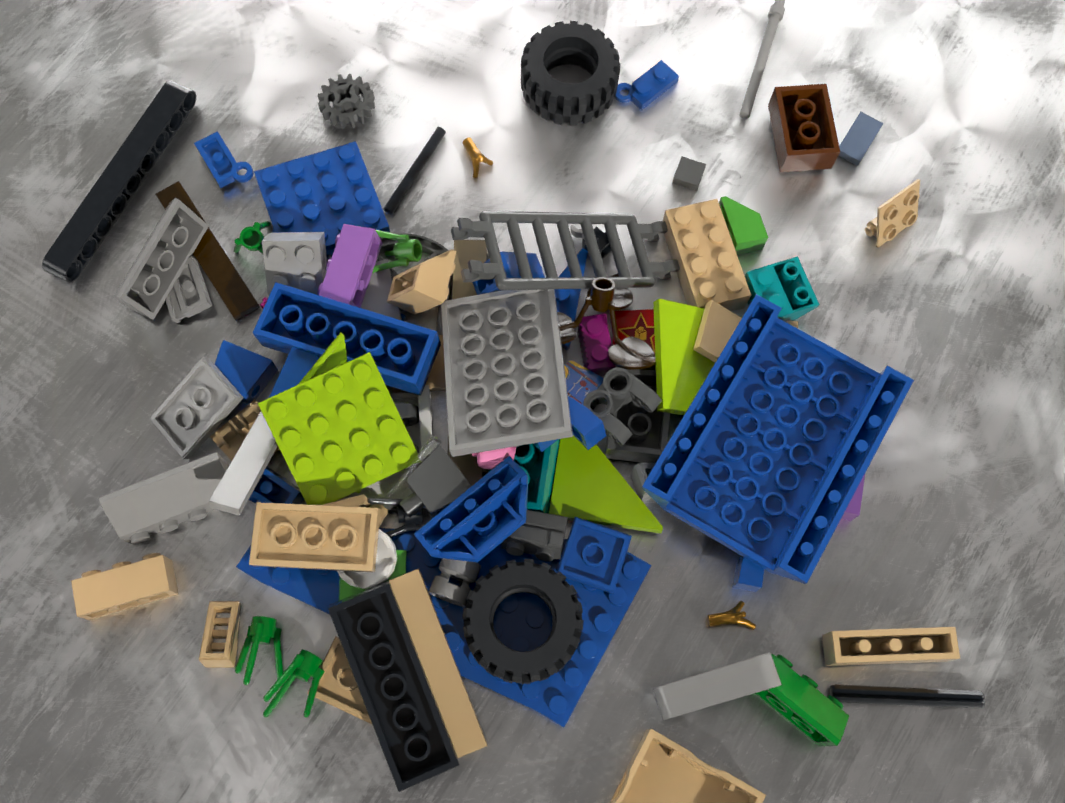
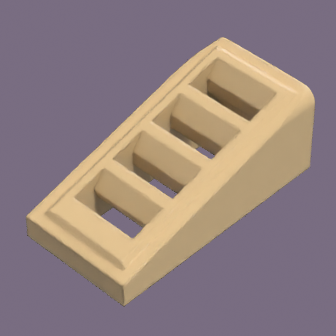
(228, 658)

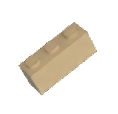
(124, 586)

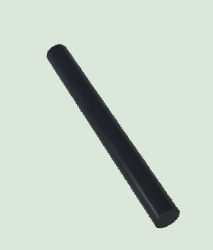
(414, 170)

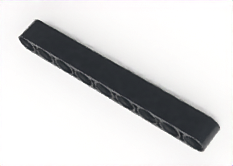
(119, 182)

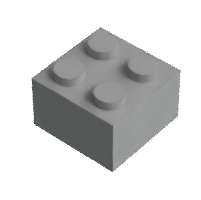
(295, 260)

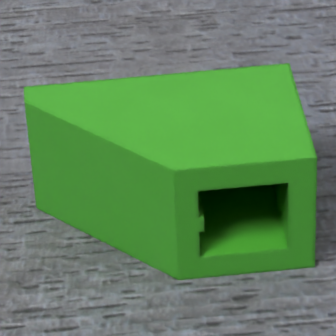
(743, 226)

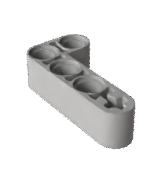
(717, 686)

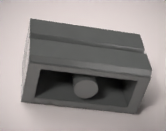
(538, 536)

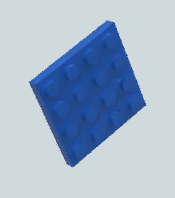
(322, 194)

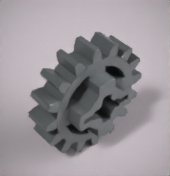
(346, 101)

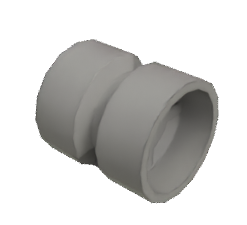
(462, 571)

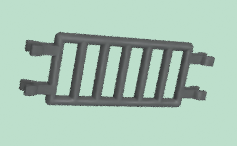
(495, 269)

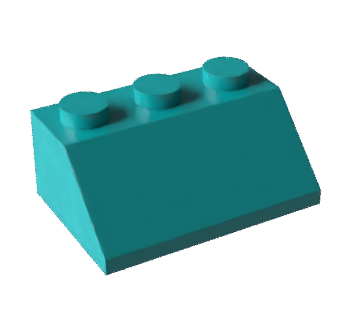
(541, 473)

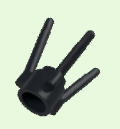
(409, 523)

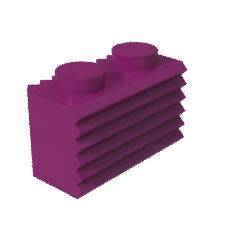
(594, 343)

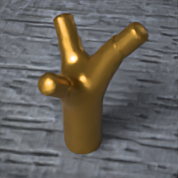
(476, 156)
(732, 616)

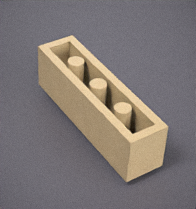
(890, 646)

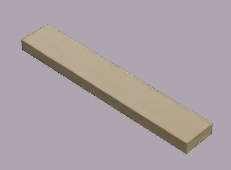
(438, 663)

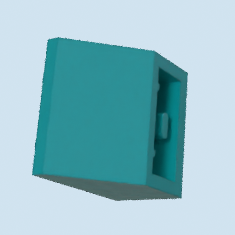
(785, 286)

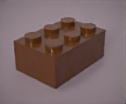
(803, 128)

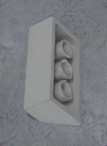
(161, 260)
(164, 499)

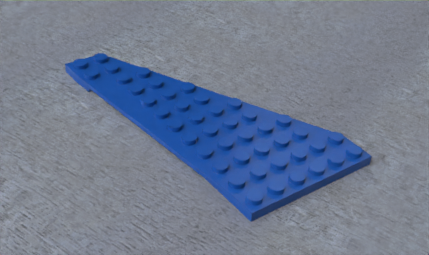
(519, 621)

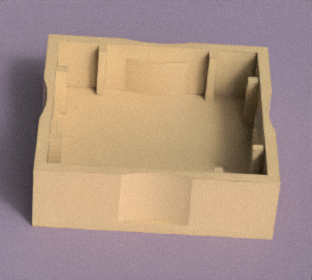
(672, 774)

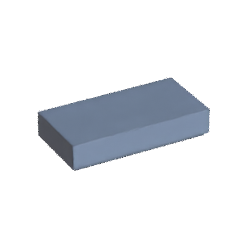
(859, 138)

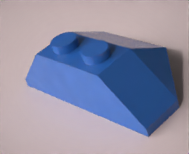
(479, 516)

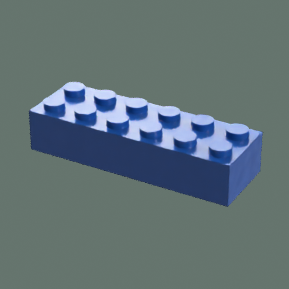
(313, 322)

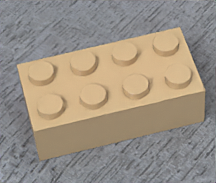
(705, 256)

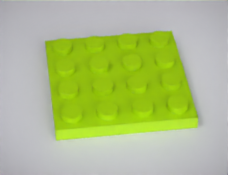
(339, 431)

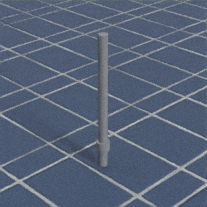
(775, 15)

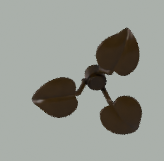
(603, 296)

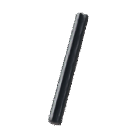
(908, 696)

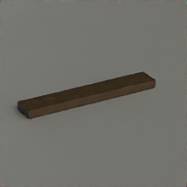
(215, 261)

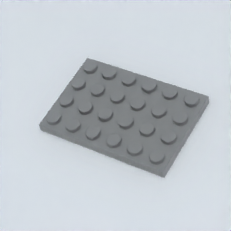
(504, 371)

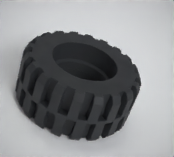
(576, 46)
(512, 579)

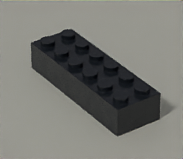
(393, 685)

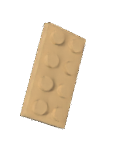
(315, 537)

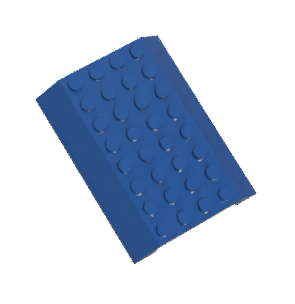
(776, 443)

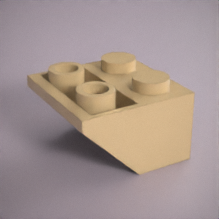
(423, 284)

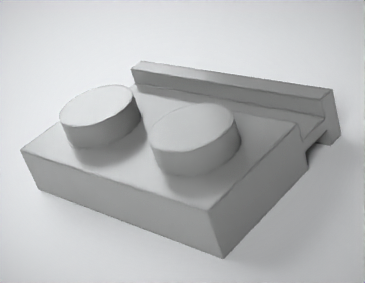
(188, 293)

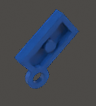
(648, 86)
(221, 161)

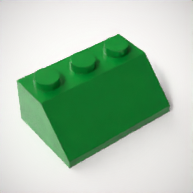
(805, 706)

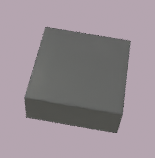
(689, 173)

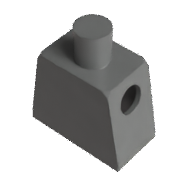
(434, 484)

